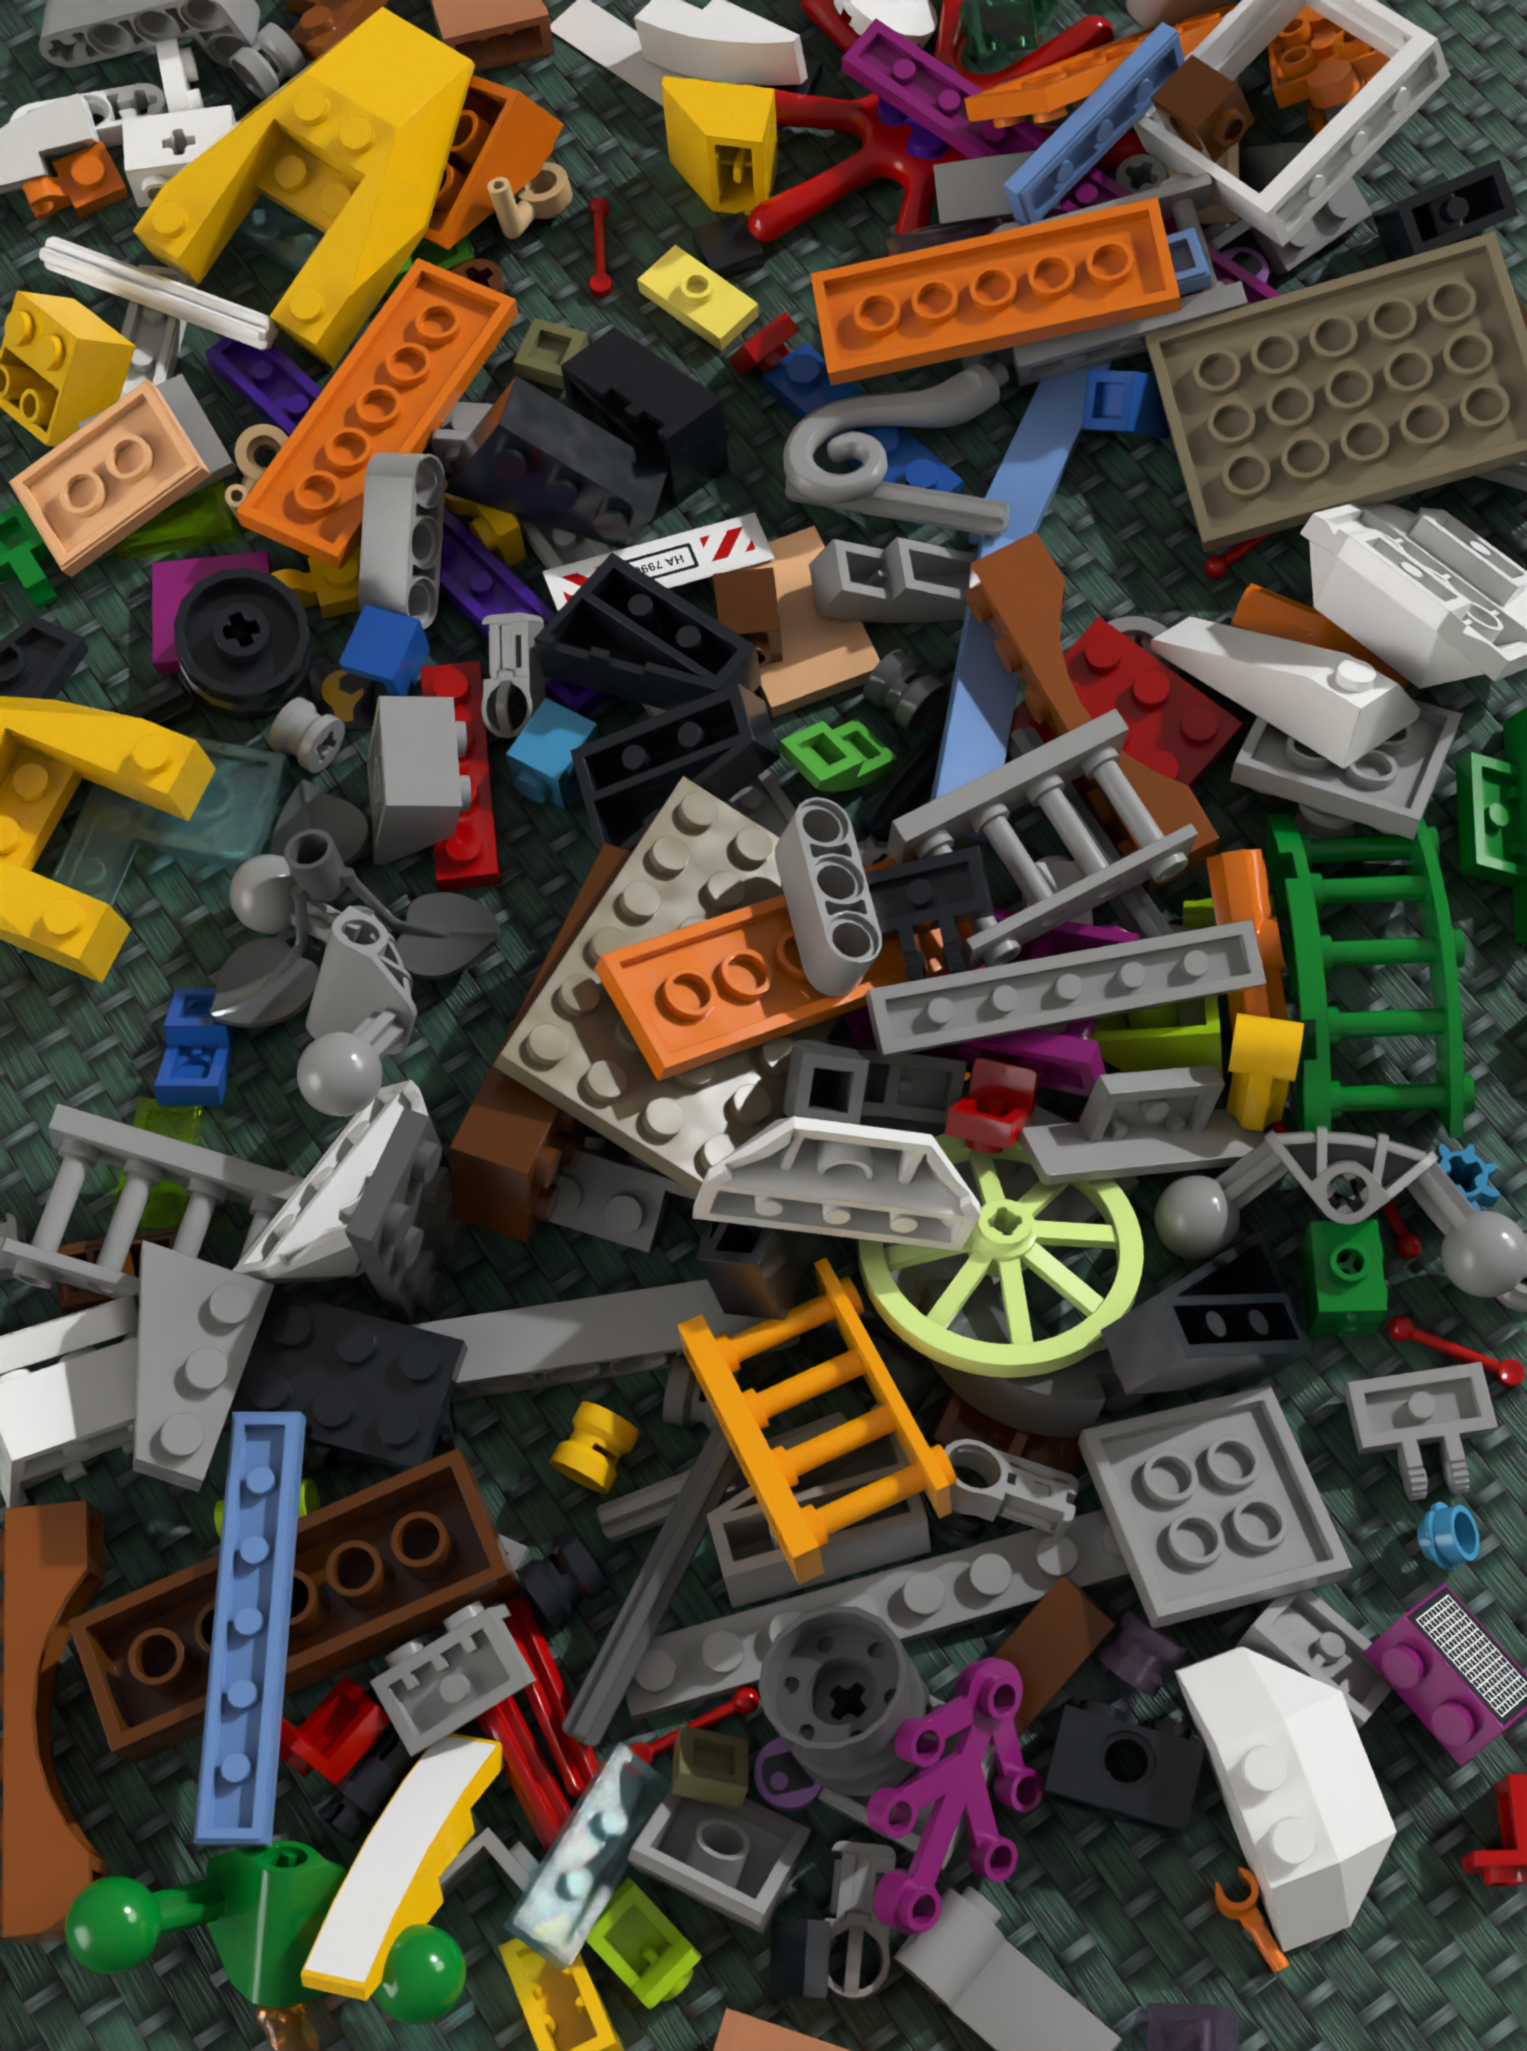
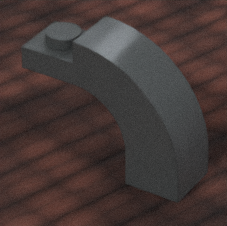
(849, 1080)
(1042, 1404)

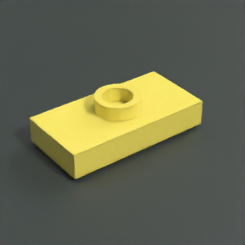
(698, 297)

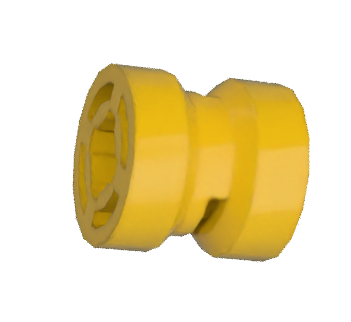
(594, 1447)

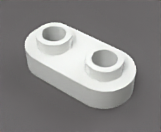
(177, 71)

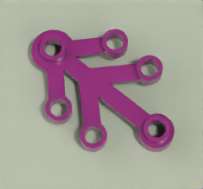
(984, 1710)

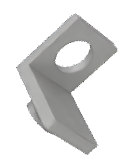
(516, 1862)

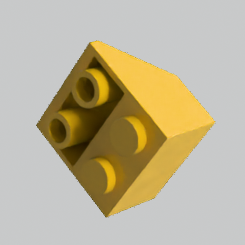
(722, 140)
(59, 365)

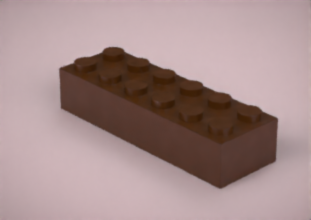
(511, 1137)
(362, 1584)

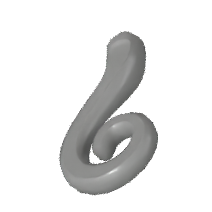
(940, 406)

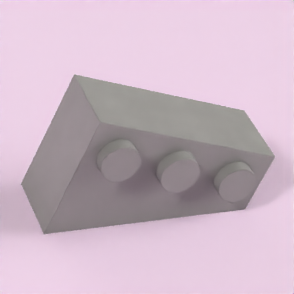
(190, 1358)

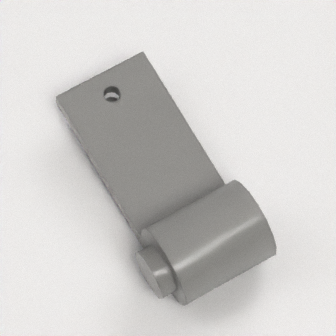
(994, 1985)

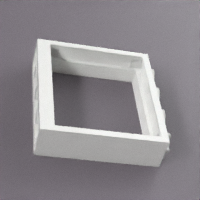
(1344, 143)

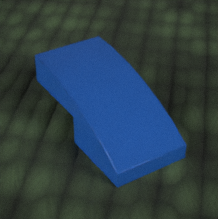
(196, 1052)

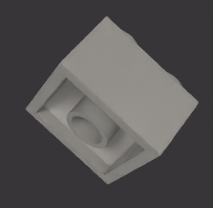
(415, 775)

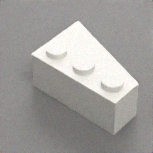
(65, 1416)

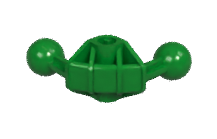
(264, 1920)

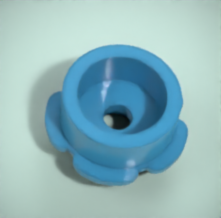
(1448, 1536)

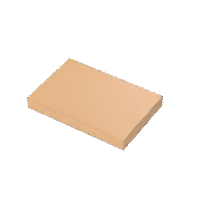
(109, 478)
(818, 651)

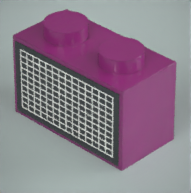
(1451, 1673)

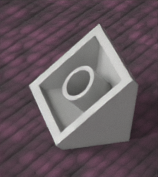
(721, 1855)

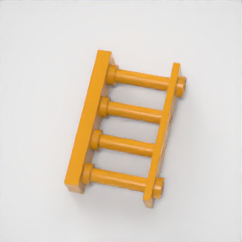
(776, 1470)

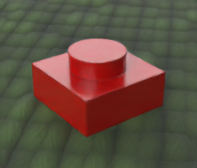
(765, 347)

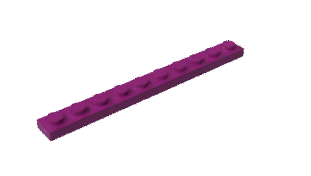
(935, 100)

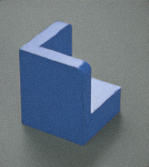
(1124, 404)
(386, 650)

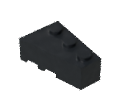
(557, 469)

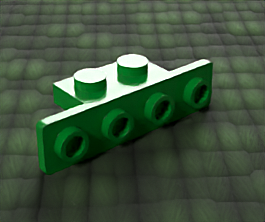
(1495, 817)

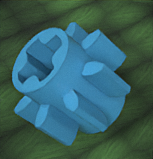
(1470, 1170)

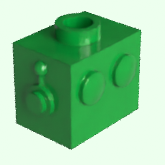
(1343, 1278)

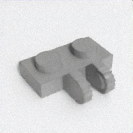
(1422, 1410)

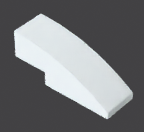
(719, 43)
(43, 134)

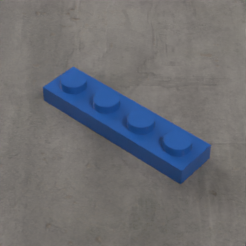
(804, 385)

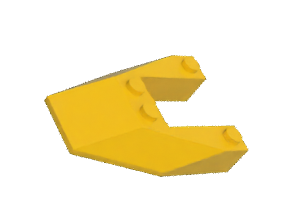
(344, 147)
(42, 761)

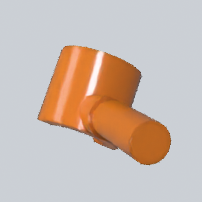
(1252, 1919)

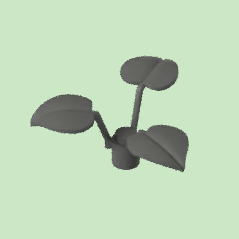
(318, 838)

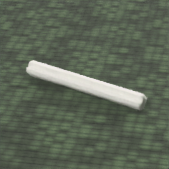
(159, 293)

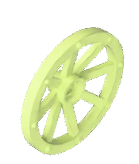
(1007, 1258)

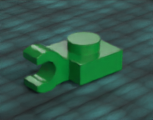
(21, 552)

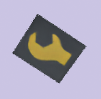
(342, 695)

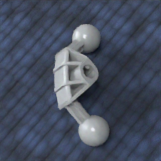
(360, 995)
(1479, 1251)

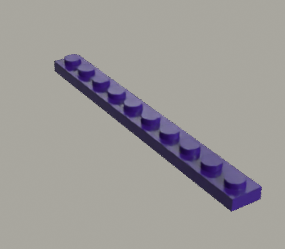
(468, 570)

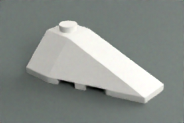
(1302, 689)

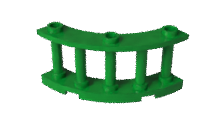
(1313, 955)

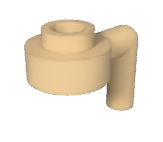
(540, 199)
(246, 449)

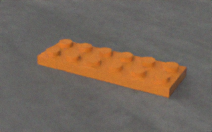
(1076, 78)
(995, 291)
(380, 399)
(735, 984)

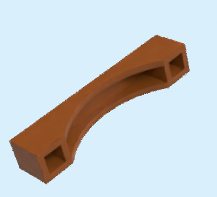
(1023, 603)
(50, 1575)

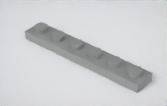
(1064, 988)

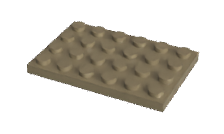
(1347, 391)
(578, 1051)

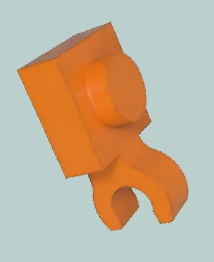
(84, 180)

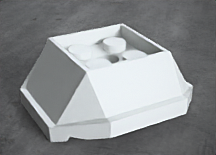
(1419, 591)

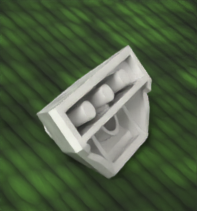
(842, 1184)
(308, 1232)
(1291, 1788)

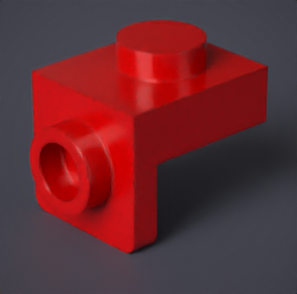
(997, 1105)
(335, 1732)
(1508, 1865)

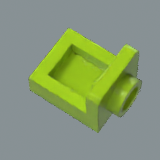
(643, 1946)

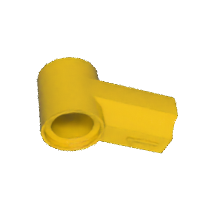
(1262, 1064)

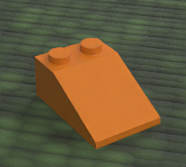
(495, 137)

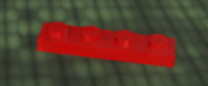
(472, 853)

